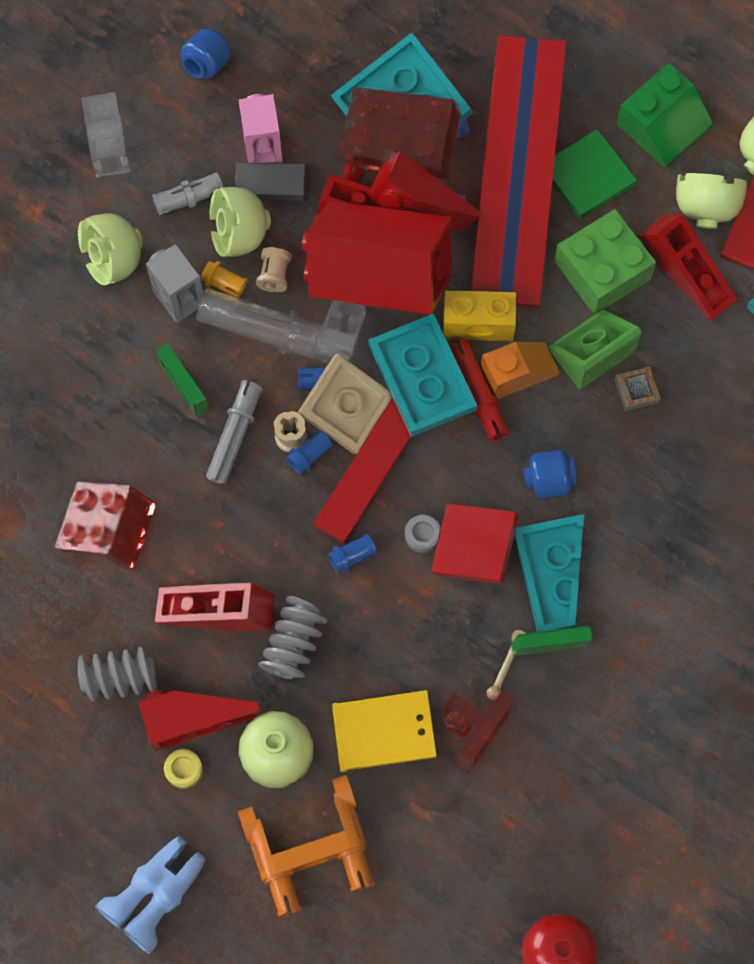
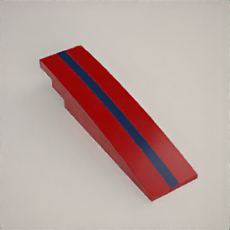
(519, 168)

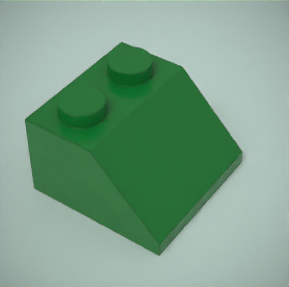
(665, 115)

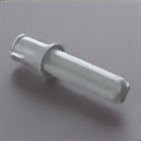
(239, 418)

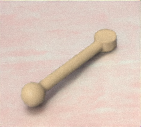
(494, 691)

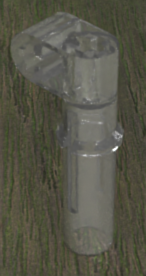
(283, 329)

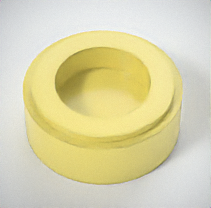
(183, 768)

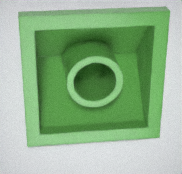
(595, 347)

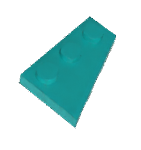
(550, 569)

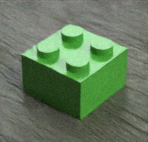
(604, 261)

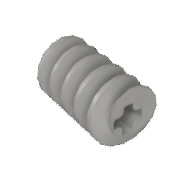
(292, 639)
(117, 674)

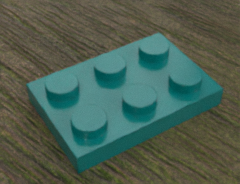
(422, 375)

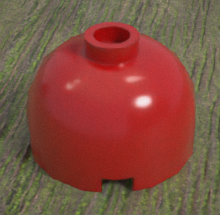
(559, 941)

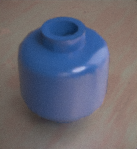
(205, 54)
(550, 474)

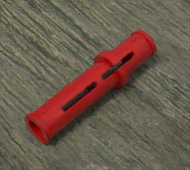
(486, 403)

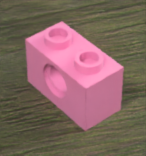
(260, 129)

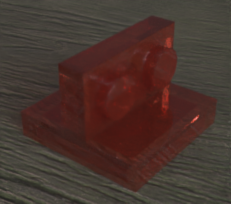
(480, 728)

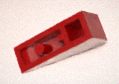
(410, 187)
(688, 264)
(216, 606)
(184, 716)

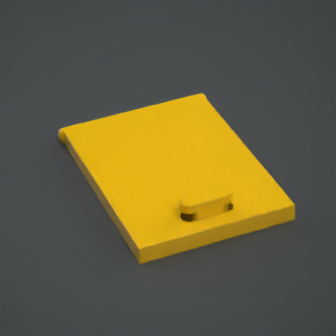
(383, 730)

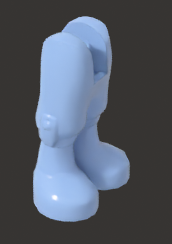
(167, 892)

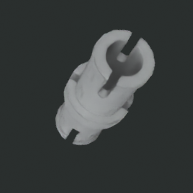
(186, 194)

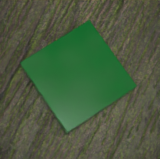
(590, 175)

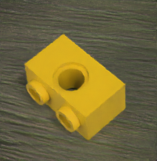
(479, 315)

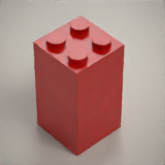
(378, 257)

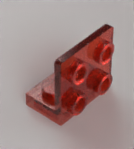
(106, 522)

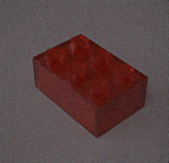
(388, 121)

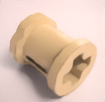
(274, 269)
(290, 421)

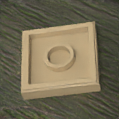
(345, 403)

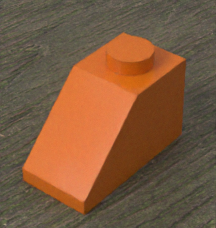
(517, 367)

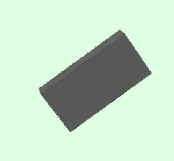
(272, 180)

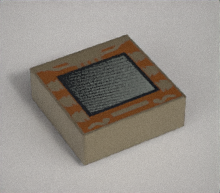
(637, 389)

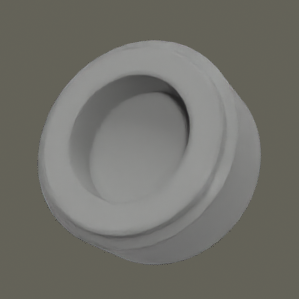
(422, 533)

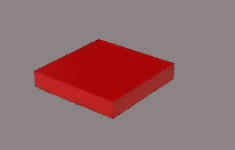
(475, 543)

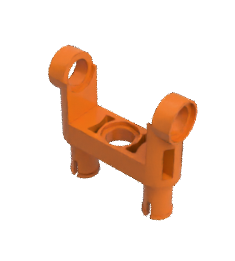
(280, 867)

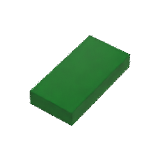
(182, 380)
(551, 641)

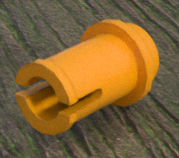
(223, 279)

